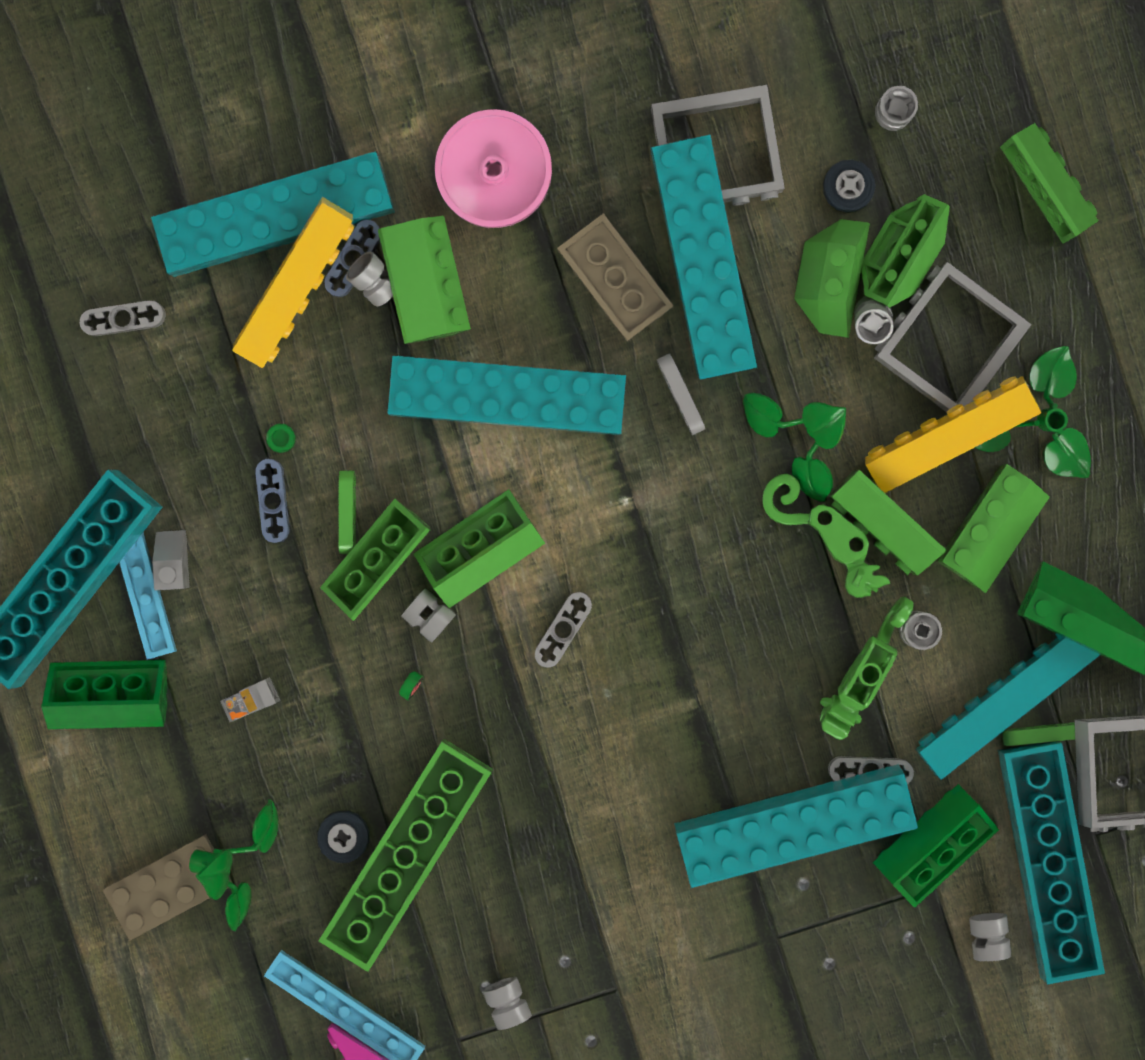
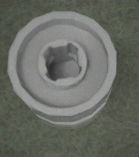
(896, 108)
(370, 275)
(873, 321)
(436, 621)
(921, 630)
(990, 937)
(508, 1006)

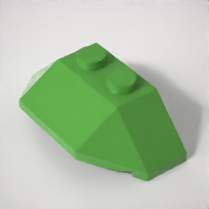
(904, 250)
(832, 275)

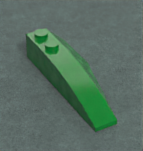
(1084, 616)

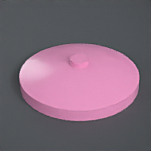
(493, 168)

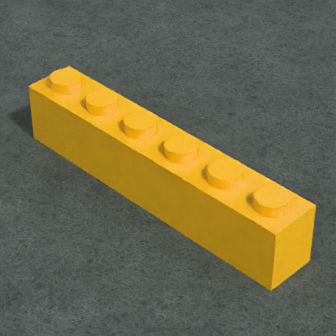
(293, 282)
(953, 434)

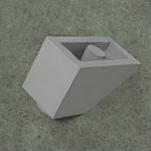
(170, 561)

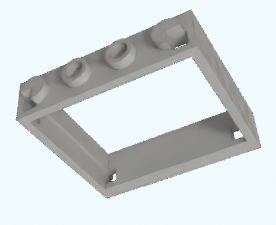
(722, 101)
(989, 368)
(1086, 773)

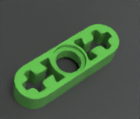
(347, 511)
(1039, 734)

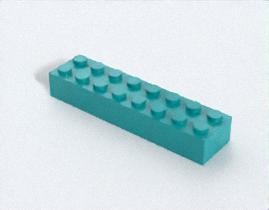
(268, 214)
(703, 257)
(506, 395)
(70, 573)
(796, 825)
(1051, 862)

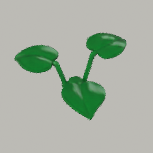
(822, 423)
(1069, 452)
(215, 867)

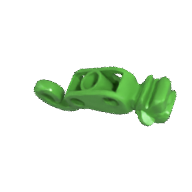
(836, 537)
(864, 675)

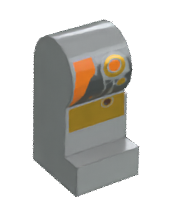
(250, 700)

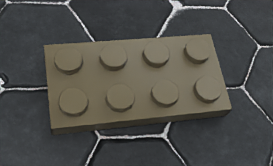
(615, 277)
(158, 890)

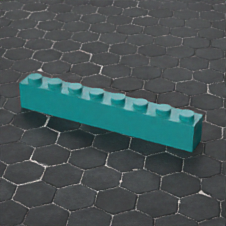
(1003, 704)

